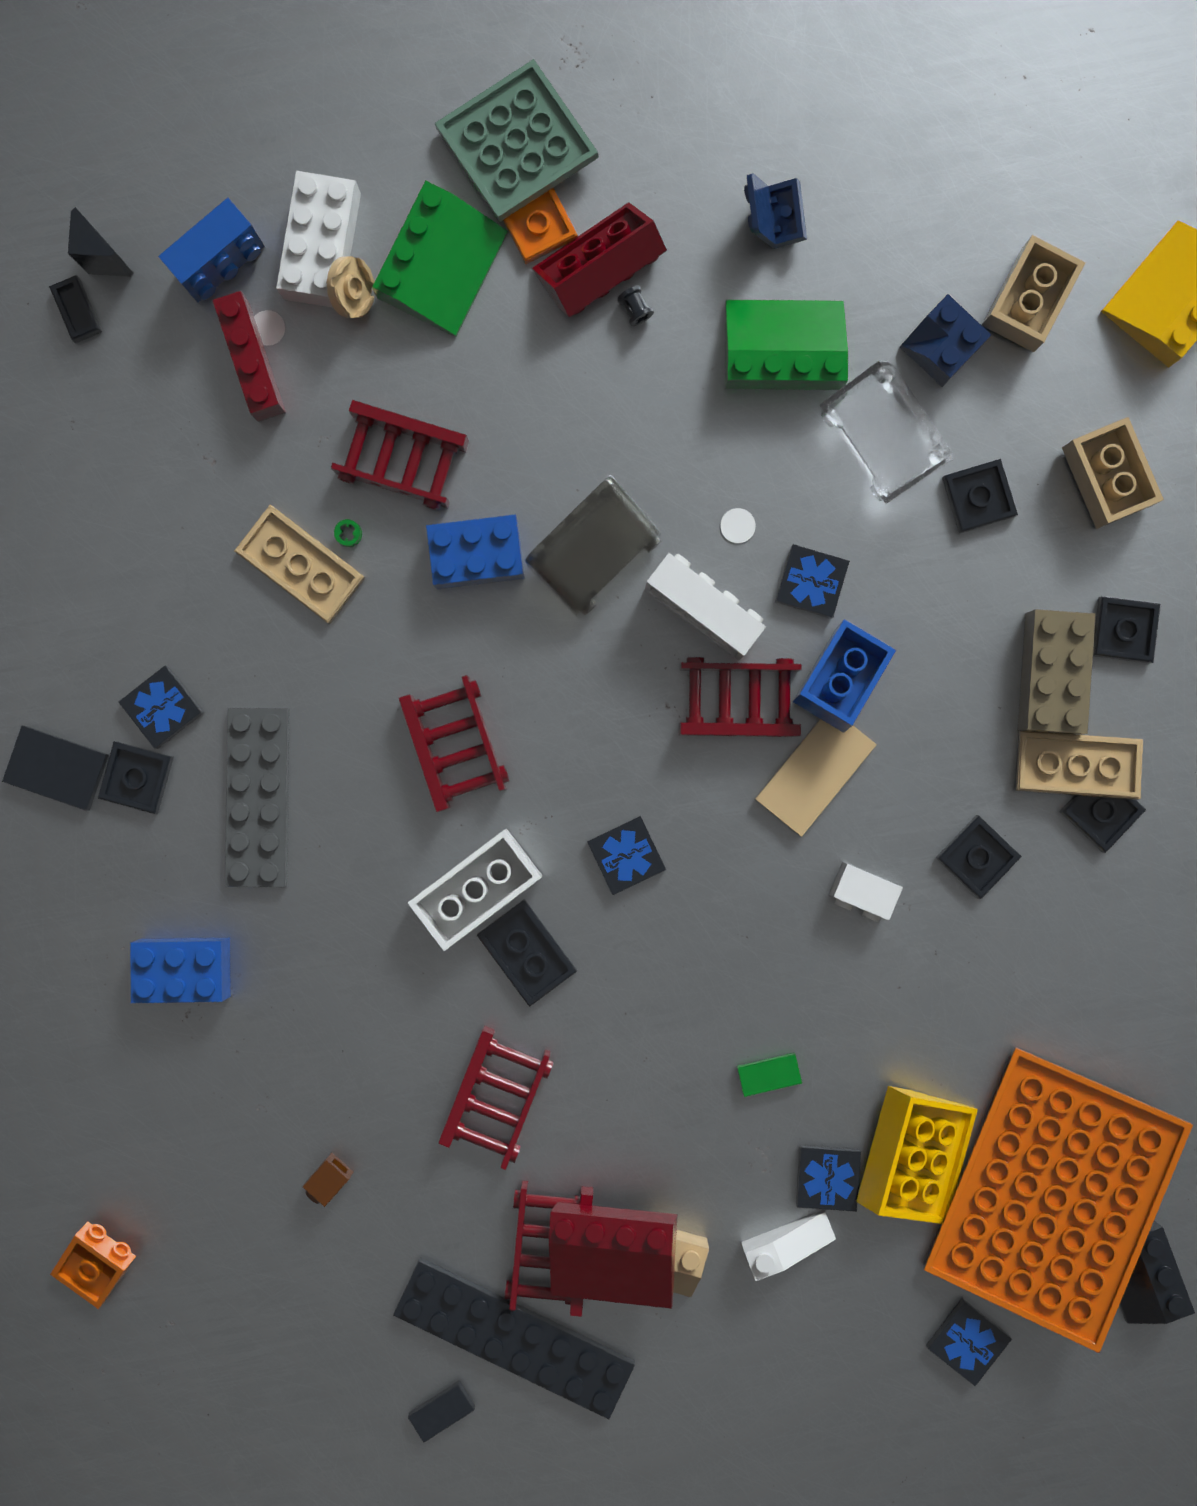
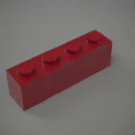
(249, 356)

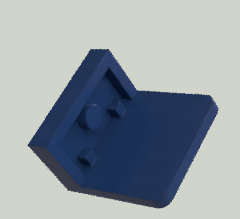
(776, 211)

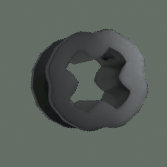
(635, 305)

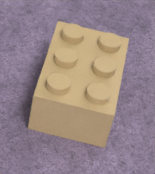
(1033, 293)
(1112, 472)

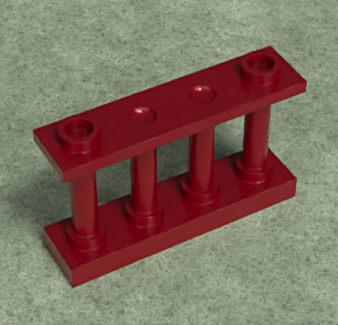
(394, 425)
(753, 724)
(424, 737)
(466, 1101)
(513, 1288)

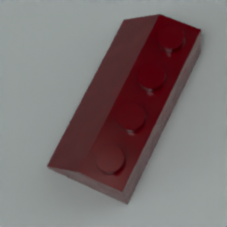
(600, 259)

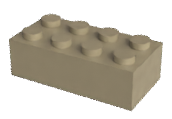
(1056, 672)

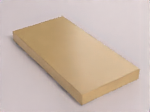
(299, 564)
(1079, 765)
(814, 774)

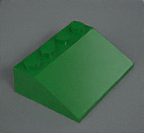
(439, 259)
(785, 345)

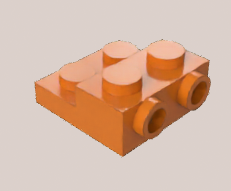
(93, 1264)

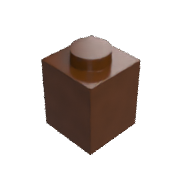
(327, 1180)

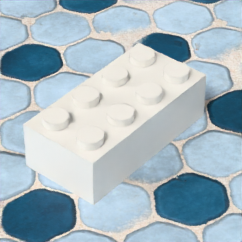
(316, 235)
(705, 606)
(475, 889)

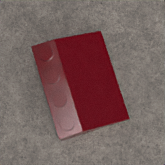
(612, 1254)

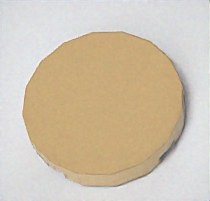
(350, 287)

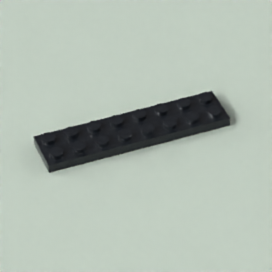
(514, 1339)

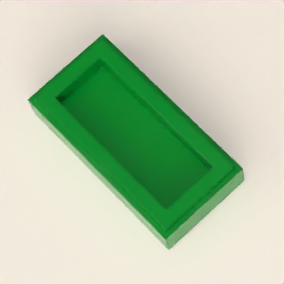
(769, 1074)

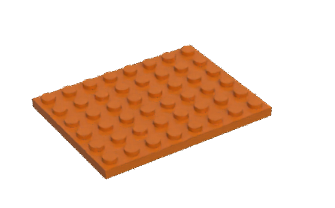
(1058, 1198)

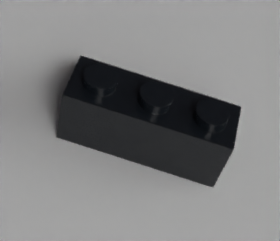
(1156, 1286)

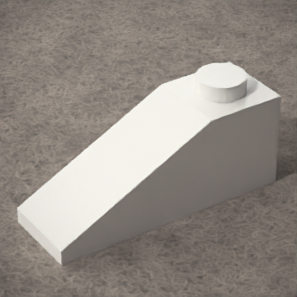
(787, 1245)

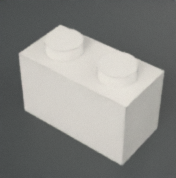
(866, 892)

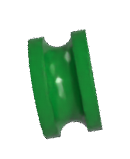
(357, 533)

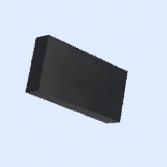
(75, 309)
(441, 1411)

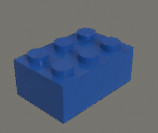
(212, 250)
(475, 552)
(844, 676)
(180, 970)

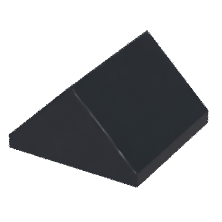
(92, 250)

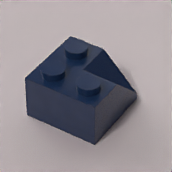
(945, 340)

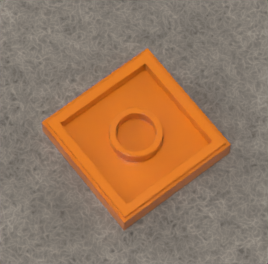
(540, 227)

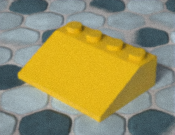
(1161, 297)
(916, 1156)

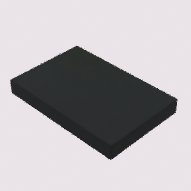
(55, 768)
(526, 952)

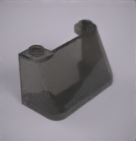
(592, 546)

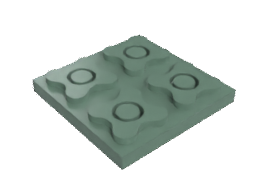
(516, 140)

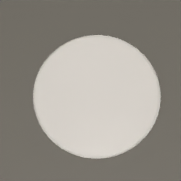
(270, 326)
(738, 525)

